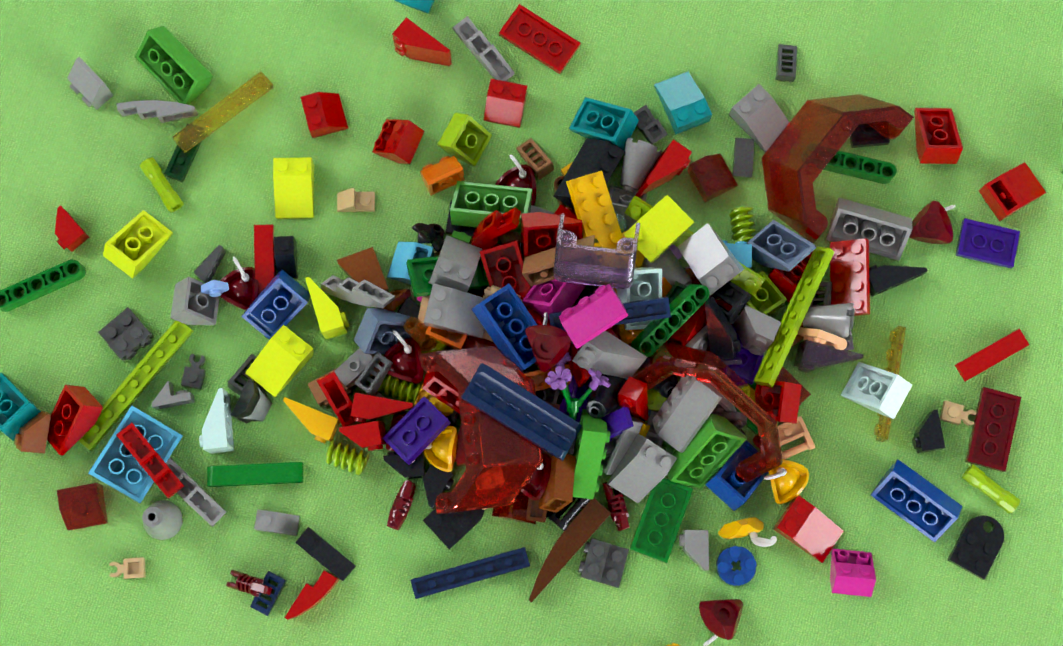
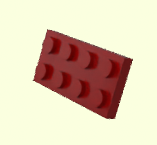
(539, 39)
(851, 274)

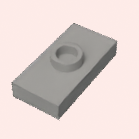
(700, 340)
(353, 367)

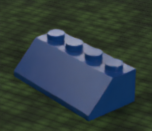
(505, 322)
(916, 501)

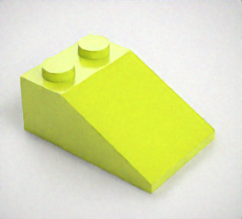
(293, 187)
(660, 228)
(136, 243)
(330, 319)
(280, 361)

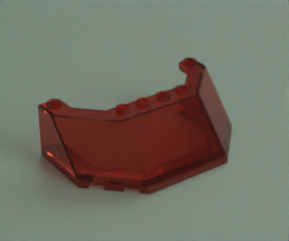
(809, 146)
(710, 369)
(495, 456)

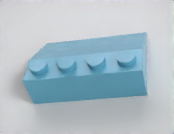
(119, 467)

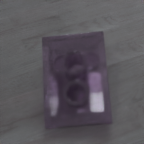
(816, 356)

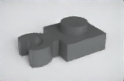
(193, 375)

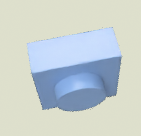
(214, 288)

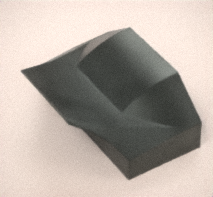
(252, 404)

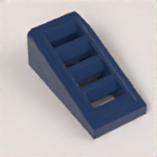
(278, 589)

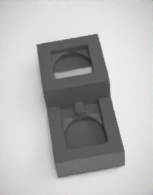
(649, 126)
(743, 157)

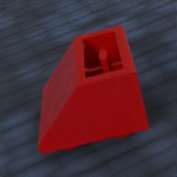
(398, 140)

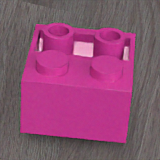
(852, 572)

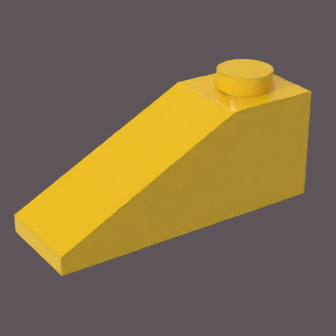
(317, 422)

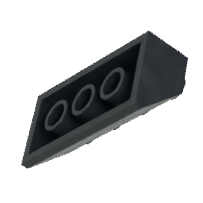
(592, 157)

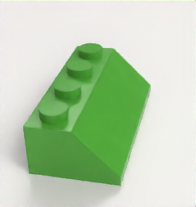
(173, 65)
(477, 200)
(706, 452)
(589, 453)

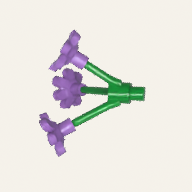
(562, 376)

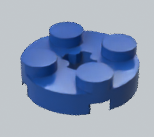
(747, 565)

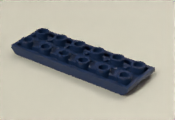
(521, 411)

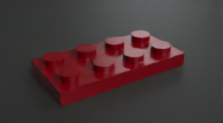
(993, 429)

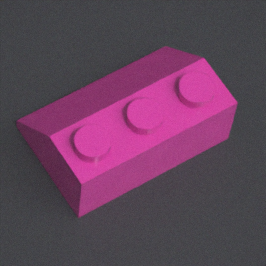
(552, 296)
(593, 315)

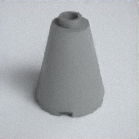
(637, 163)
(671, 268)
(832, 319)
(162, 520)

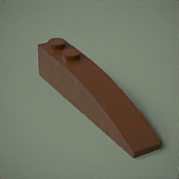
(571, 540)

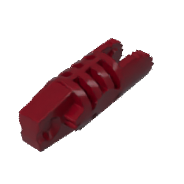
(401, 505)
(617, 507)
(248, 584)

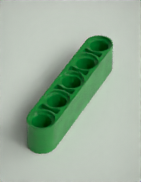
(858, 167)
(47, 287)
(678, 316)
(255, 474)

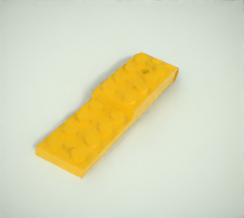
(597, 213)

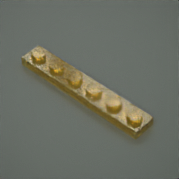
(222, 112)
(894, 357)

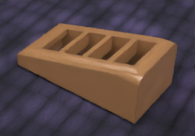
(543, 167)

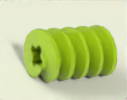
(741, 224)
(400, 388)
(346, 458)

